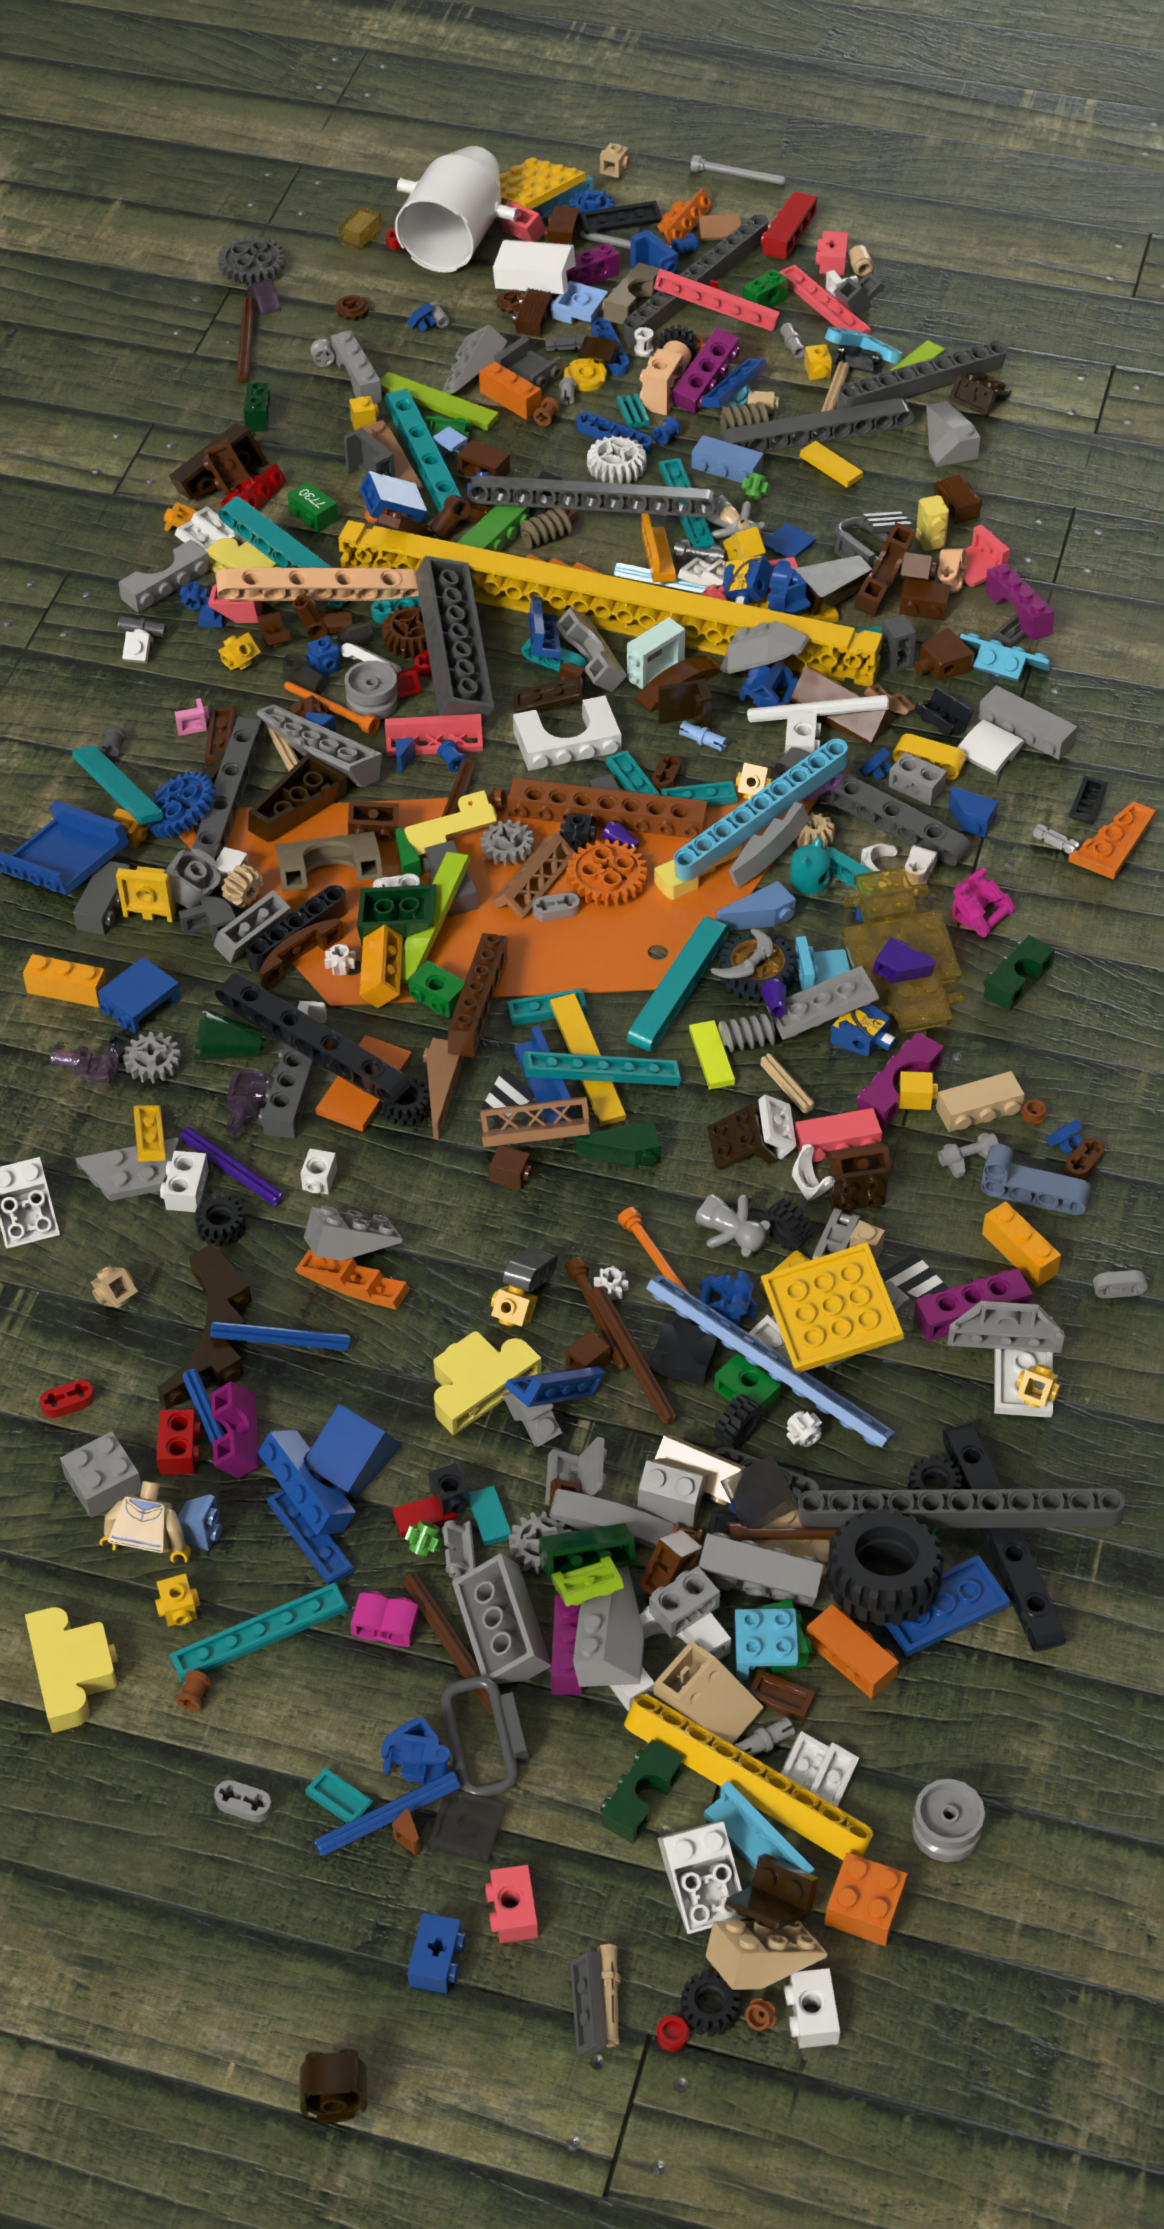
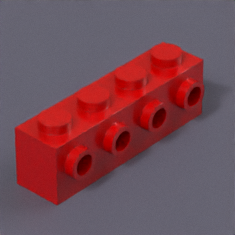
(789, 225)

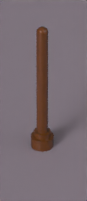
(578, 1271)
(740, 1532)

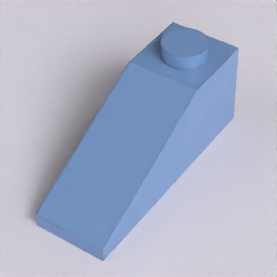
(760, 909)

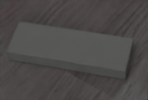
(588, 2004)

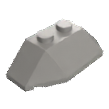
(762, 646)
(1006, 1327)

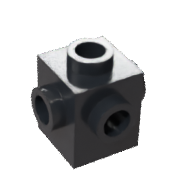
(578, 831)

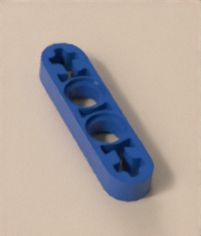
(609, 333)
(591, 424)

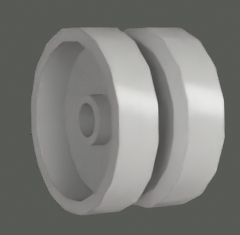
(372, 689)
(948, 1820)

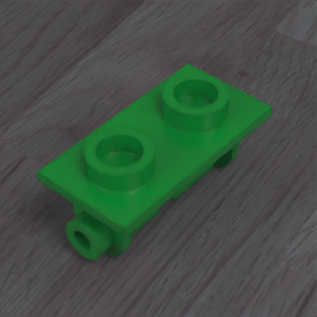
(439, 423)

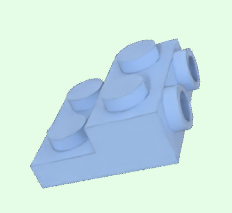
(579, 302)

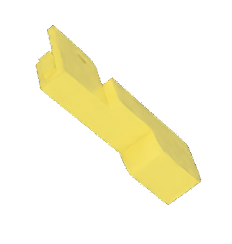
(469, 818)
(673, 887)

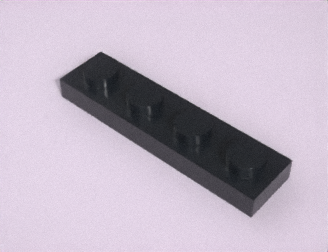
(620, 217)

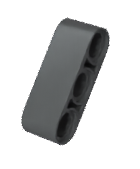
(530, 1269)

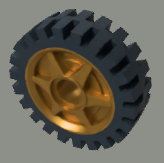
(778, 966)

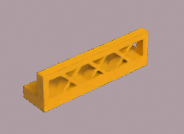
(657, 552)

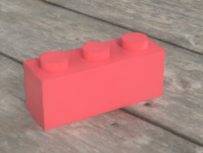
(838, 1132)

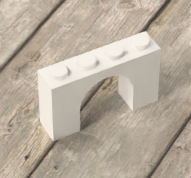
(546, 750)
(704, 1632)

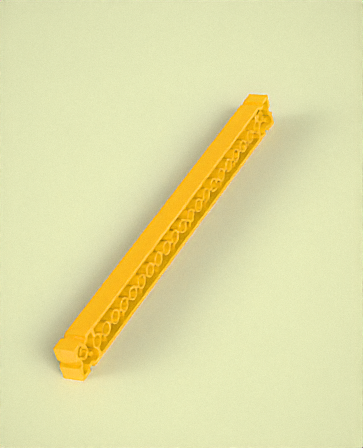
(615, 602)

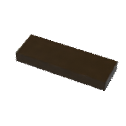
(549, 695)

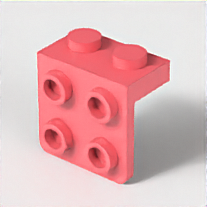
(983, 554)

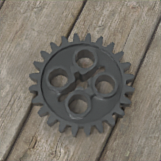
(251, 260)

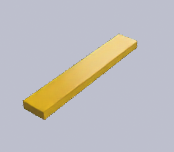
(580, 1041)

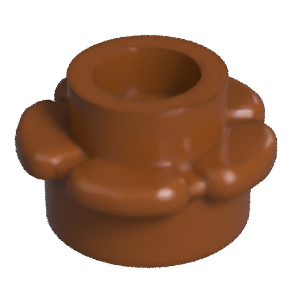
(497, 798)
(1034, 1112)
(755, 2019)

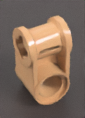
(952, 568)

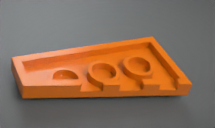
(1114, 842)

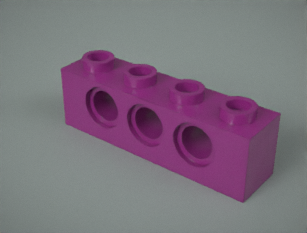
(594, 266)
(720, 344)
(931, 1308)

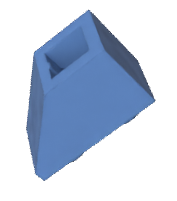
(200, 1522)

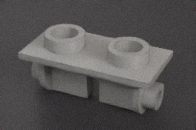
(460, 1555)

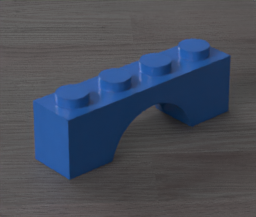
(322, 1507)

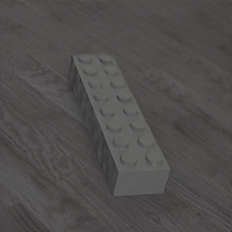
(453, 638)

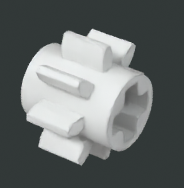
(340, 959)
(612, 1281)
(804, 1428)

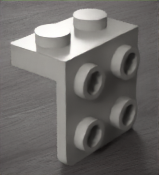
(581, 1469)

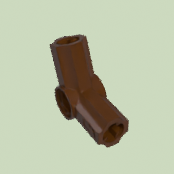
(448, 518)
(316, 620)

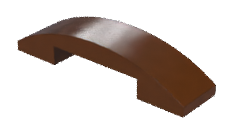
(683, 671)
(321, 934)

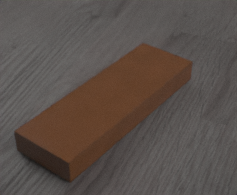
(219, 732)

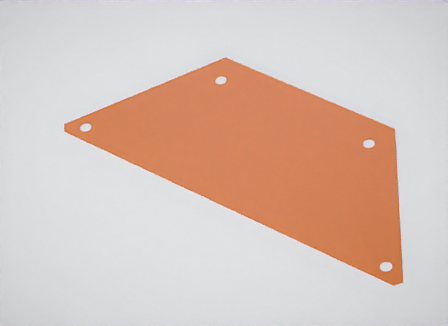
(592, 951)

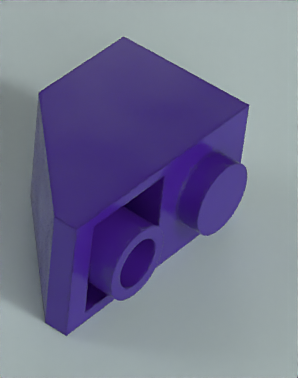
(902, 963)

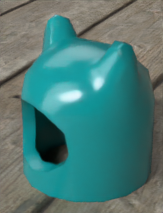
(807, 866)

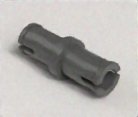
(153, 628)

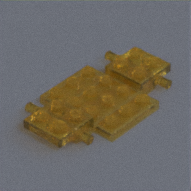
(891, 911)

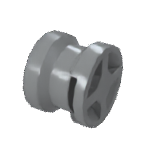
(326, 357)

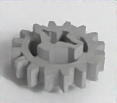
(507, 842)
(152, 1057)
(525, 1541)

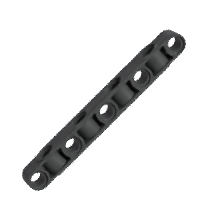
(230, 786)
(888, 814)

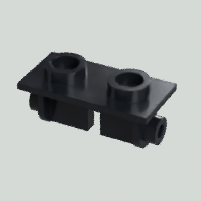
(865, 361)

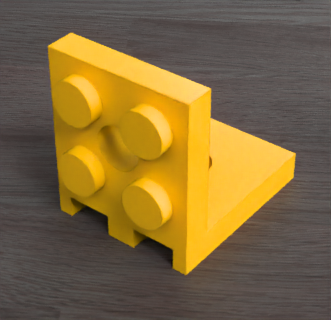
(146, 892)

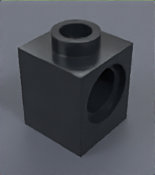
(446, 1480)

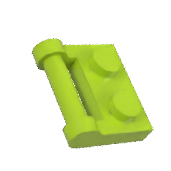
(588, 1582)

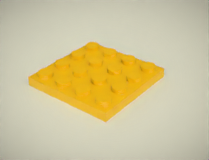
(537, 182)
(832, 1307)

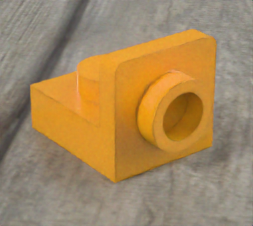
(178, 516)
(136, 832)

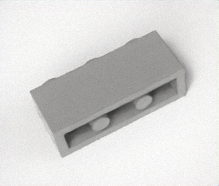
(233, 938)

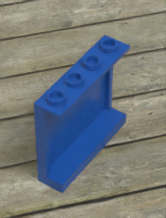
(66, 849)

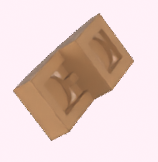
(897, 702)

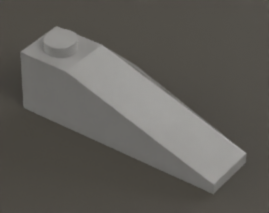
(474, 355)
(950, 435)

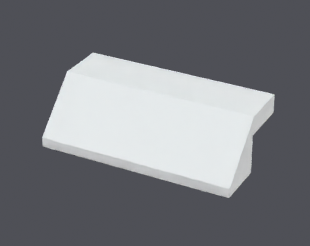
(533, 266)

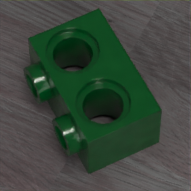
(257, 407)

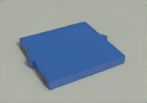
(789, 541)

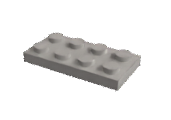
(825, 1002)

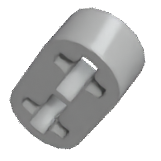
(556, 906)
(1120, 1284)
(242, 1805)

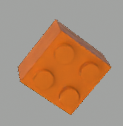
(865, 1899)

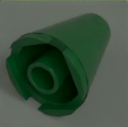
(227, 1038)

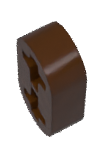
(671, 775)
(1080, 1156)

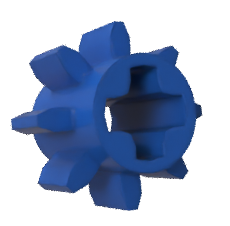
(193, 595)

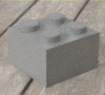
(101, 1474)

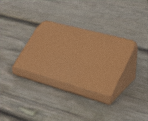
(718, 226)

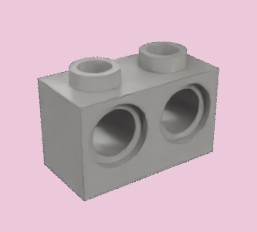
(917, 778)
(688, 1606)

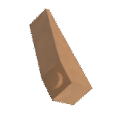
(403, 469)
(443, 1074)

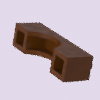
(885, 569)

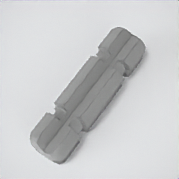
(1055, 839)

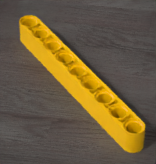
(756, 1781)

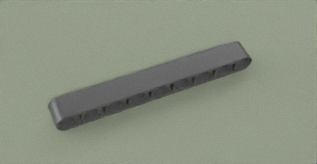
(923, 375)
(821, 426)

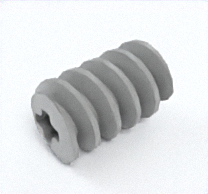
(747, 1031)

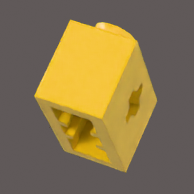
(744, 544)

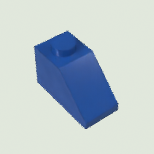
(972, 811)

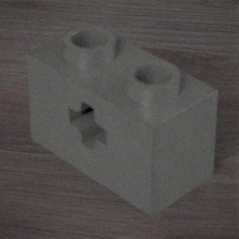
(897, 643)

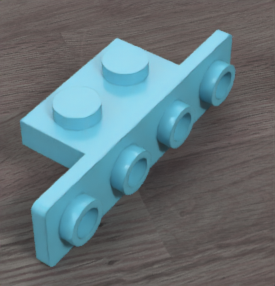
(1001, 660)

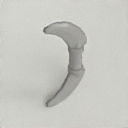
(763, 950)

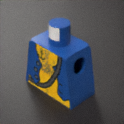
(747, 579)
(863, 1031)

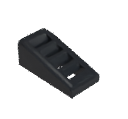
(1093, 785)

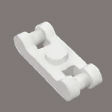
(358, 652)

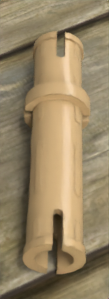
(610, 1980)

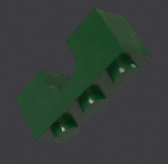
(1028, 958)
(653, 1769)

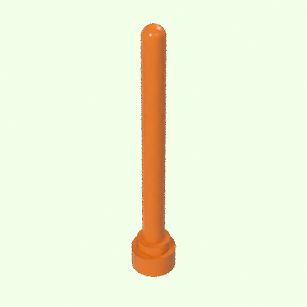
(367, 723)
(631, 1220)

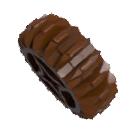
(404, 632)

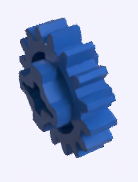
(591, 200)

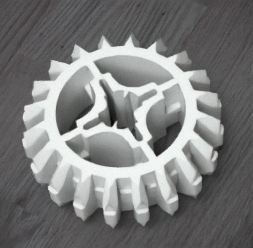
(616, 460)

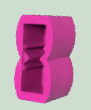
(384, 1619)

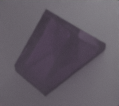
(265, 296)

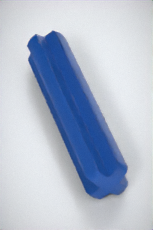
(202, 1404)

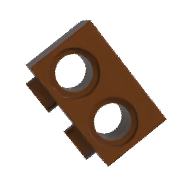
(670, 1558)

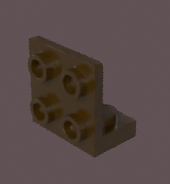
(977, 392)
(685, 702)
(739, 1137)
(858, 1189)
(777, 1894)

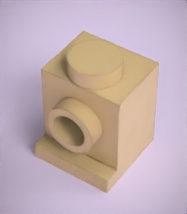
(868, 1233)

